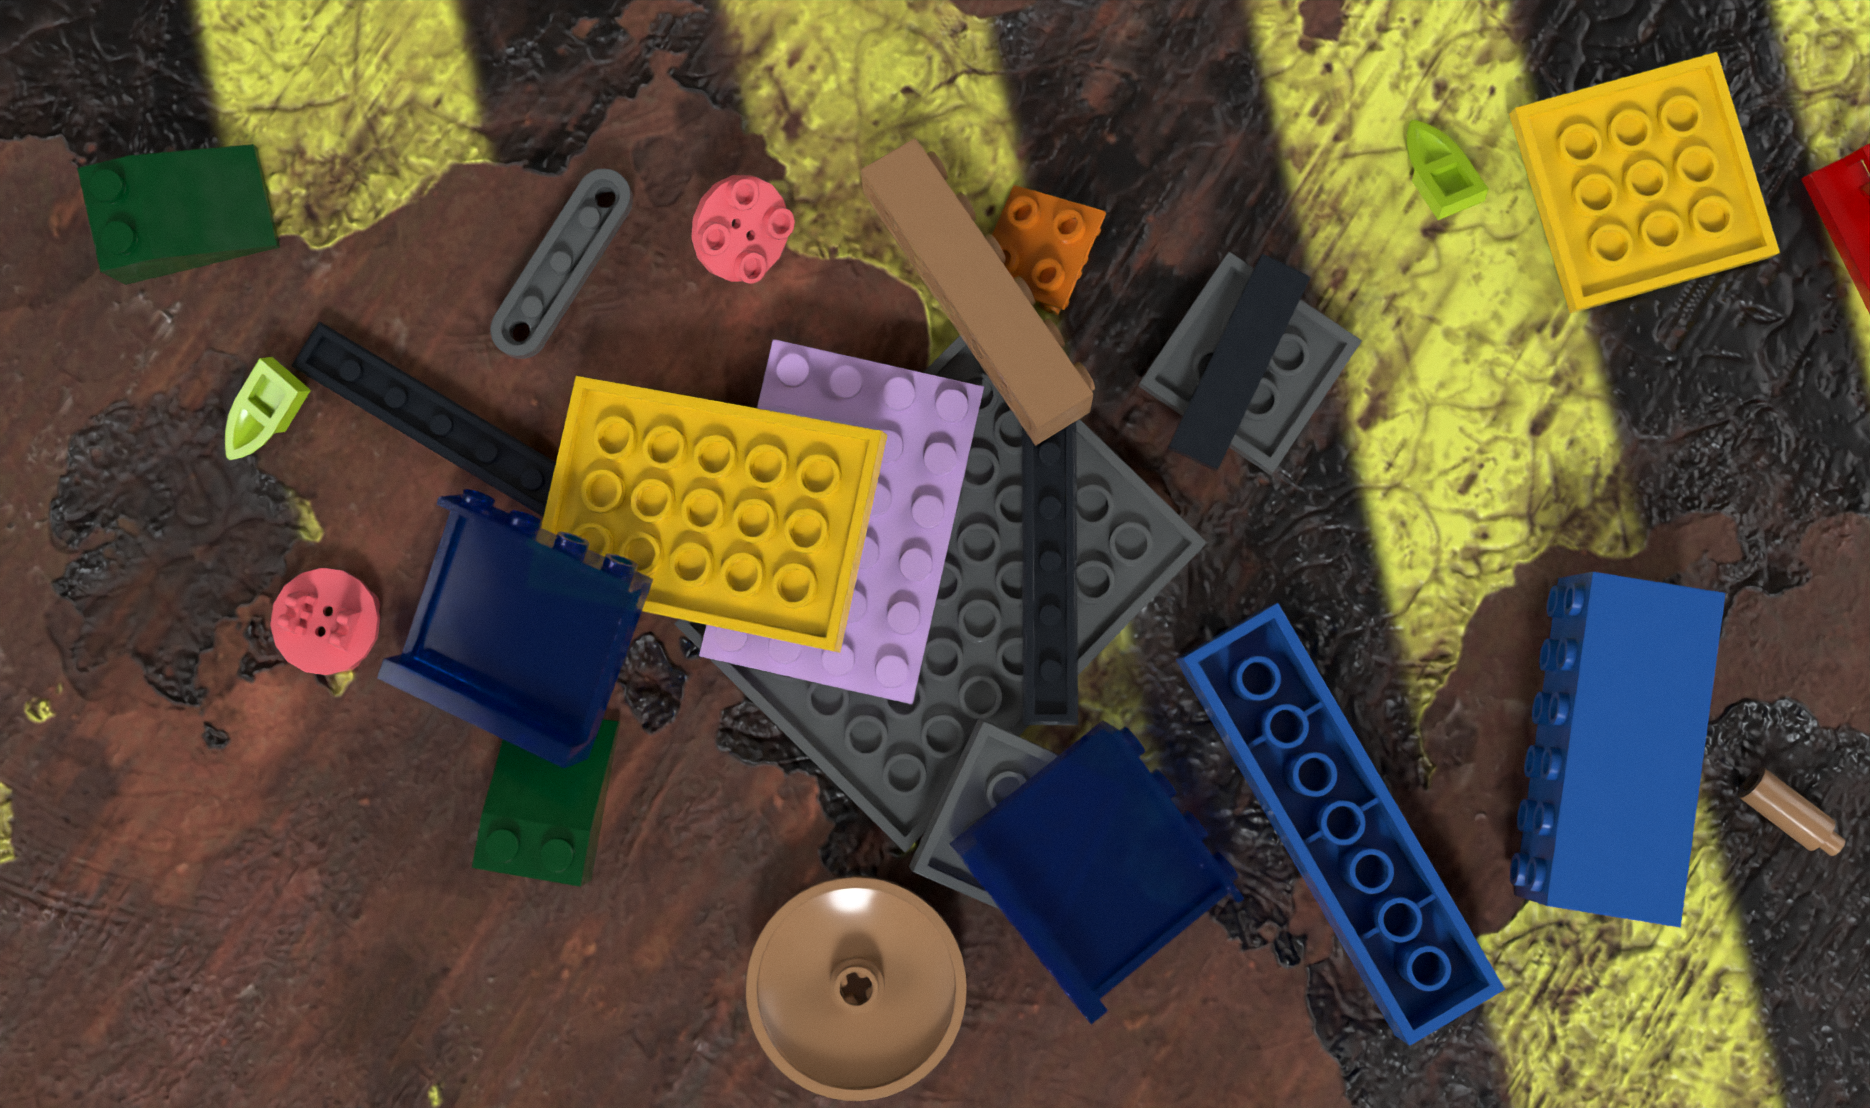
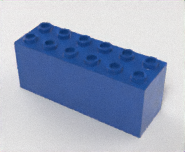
(1618, 747)

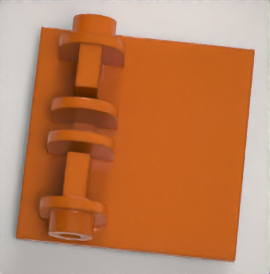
(1047, 243)

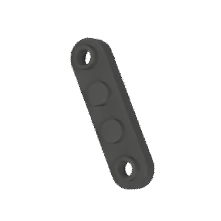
(561, 263)

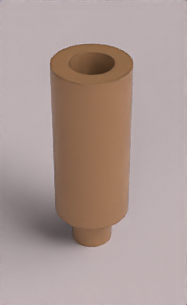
(1790, 811)

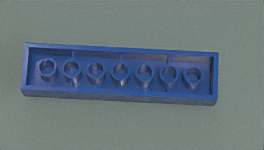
(1340, 824)

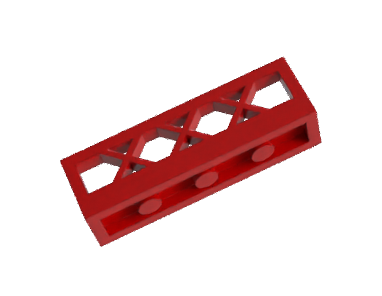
(1843, 203)

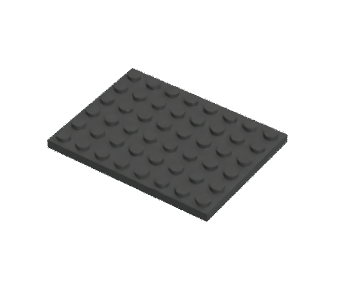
(902, 754)

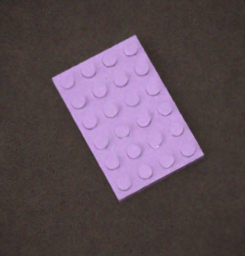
(910, 520)

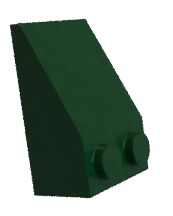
(177, 210)
(544, 816)

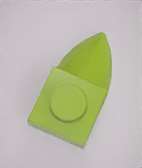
(1442, 171)
(262, 408)

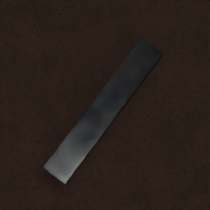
(427, 417)
(1050, 579)

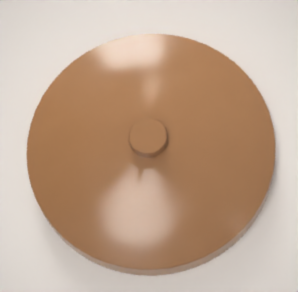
(856, 988)

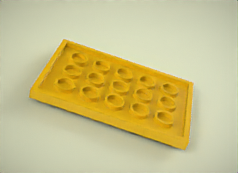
(724, 504)

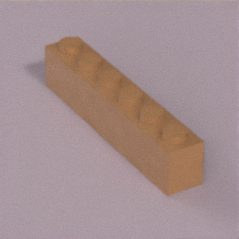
(977, 290)

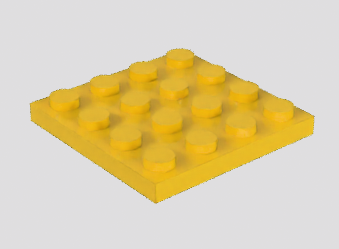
(1643, 182)

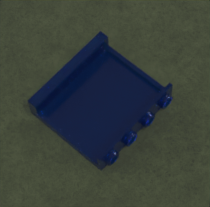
(520, 629)
(1096, 864)

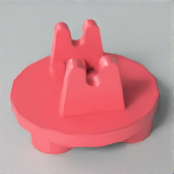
(756, 209)
(302, 611)

